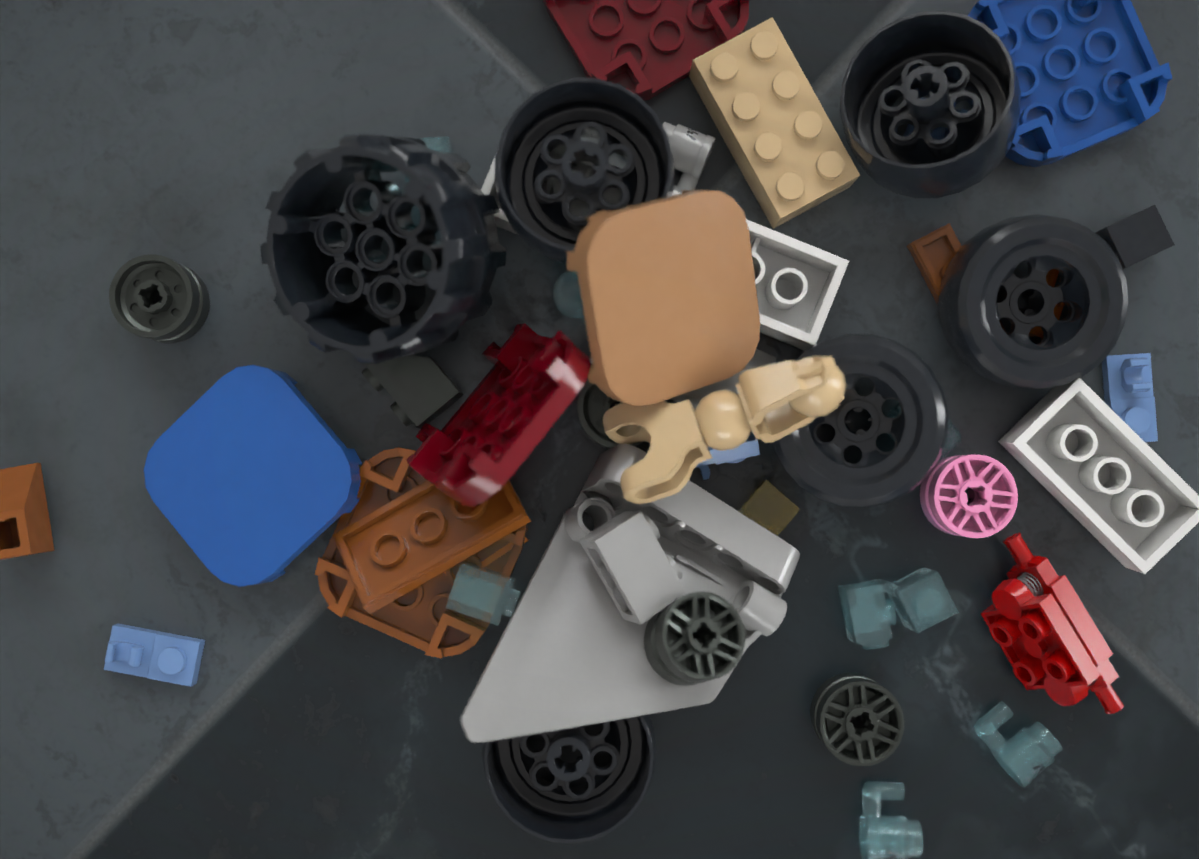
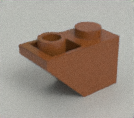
(23, 512)

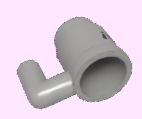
(690, 153)

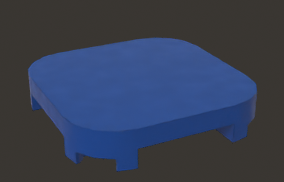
(1079, 72)
(251, 475)

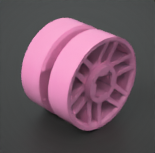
(990, 490)

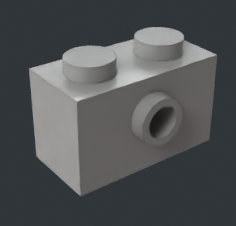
(634, 565)

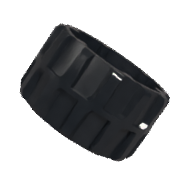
(316, 267)

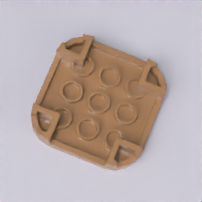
(667, 295)

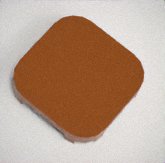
(420, 614)

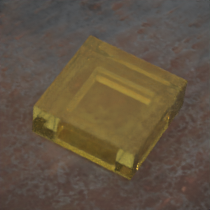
(769, 508)

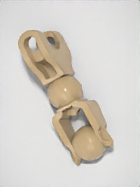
(768, 402)

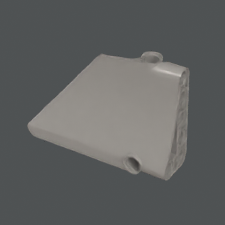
(569, 649)

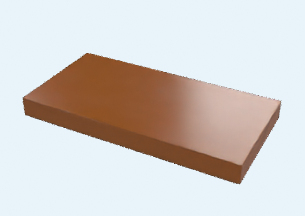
(421, 538)

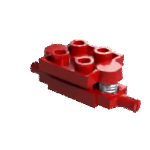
(1049, 632)

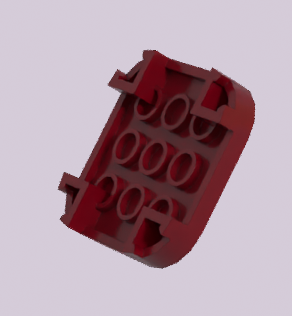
(645, 41)
(503, 416)

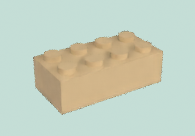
(773, 122)

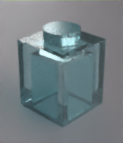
(483, 593)
(922, 600)

